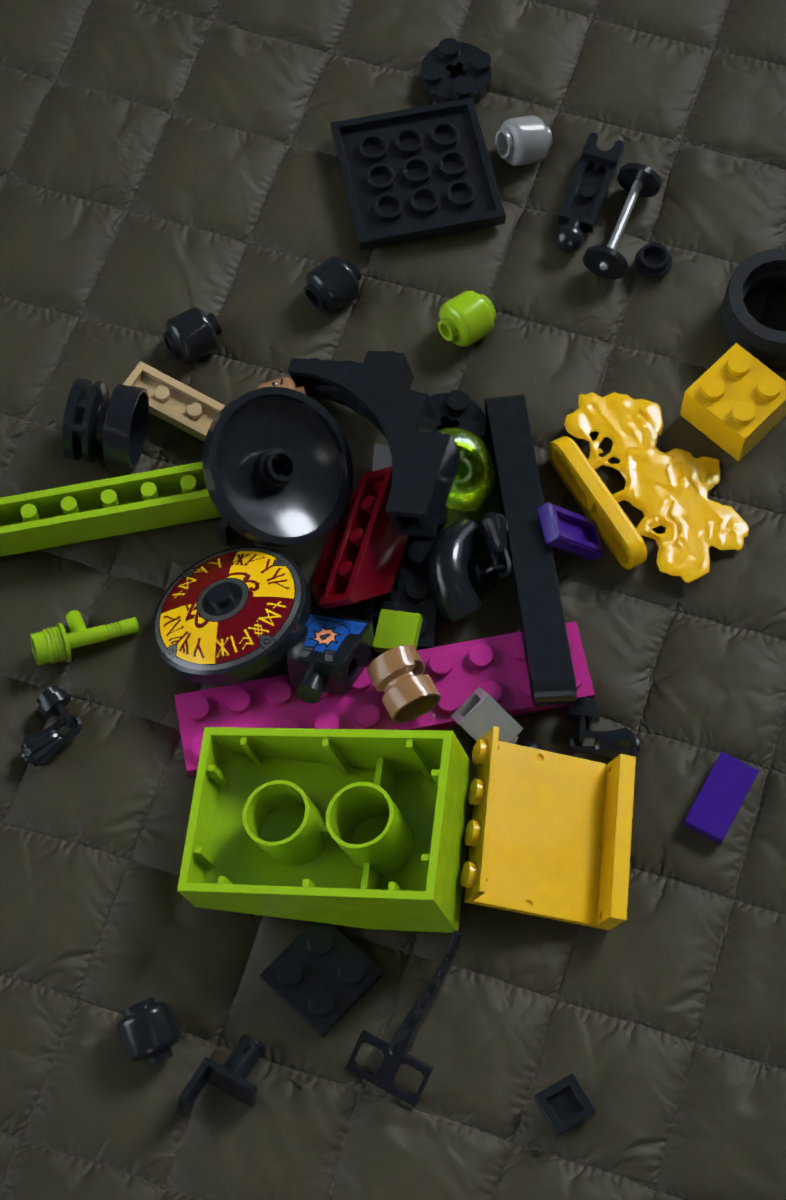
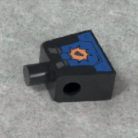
(329, 655)

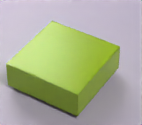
(396, 629)

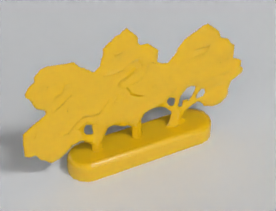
(664, 486)

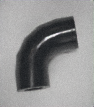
(449, 569)

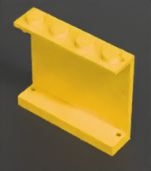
(549, 833)

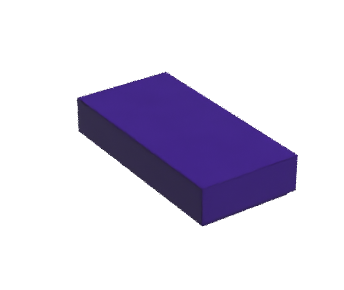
(570, 531)
(721, 798)

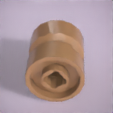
(406, 688)

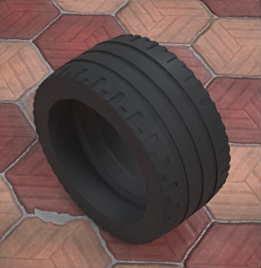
(755, 275)

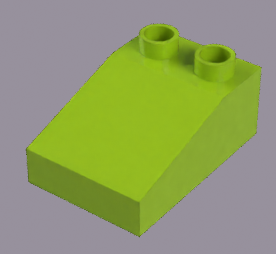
(330, 826)

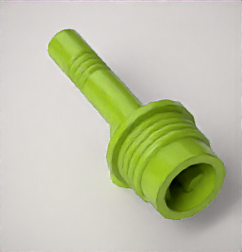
(54, 645)

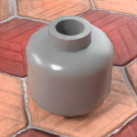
(523, 140)

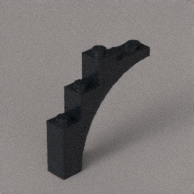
(421, 458)

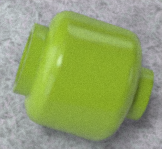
(466, 318)

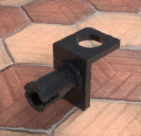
(227, 1077)

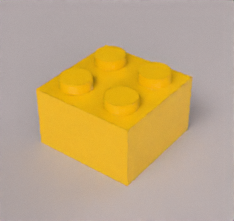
(736, 402)

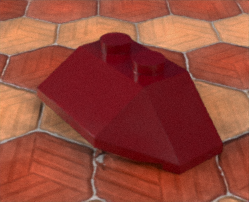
(361, 547)

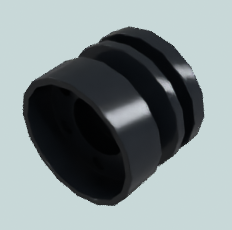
(103, 422)

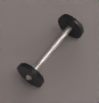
(637, 181)

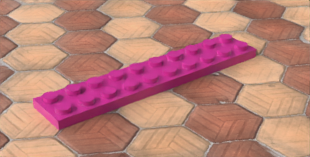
(456, 669)

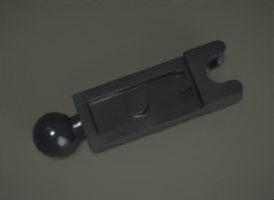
(587, 193)

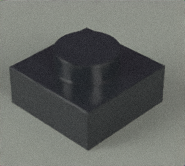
(564, 1105)

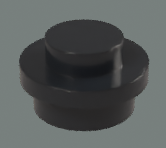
(653, 261)

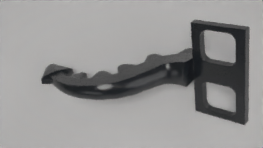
(397, 1051)

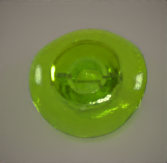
(475, 474)

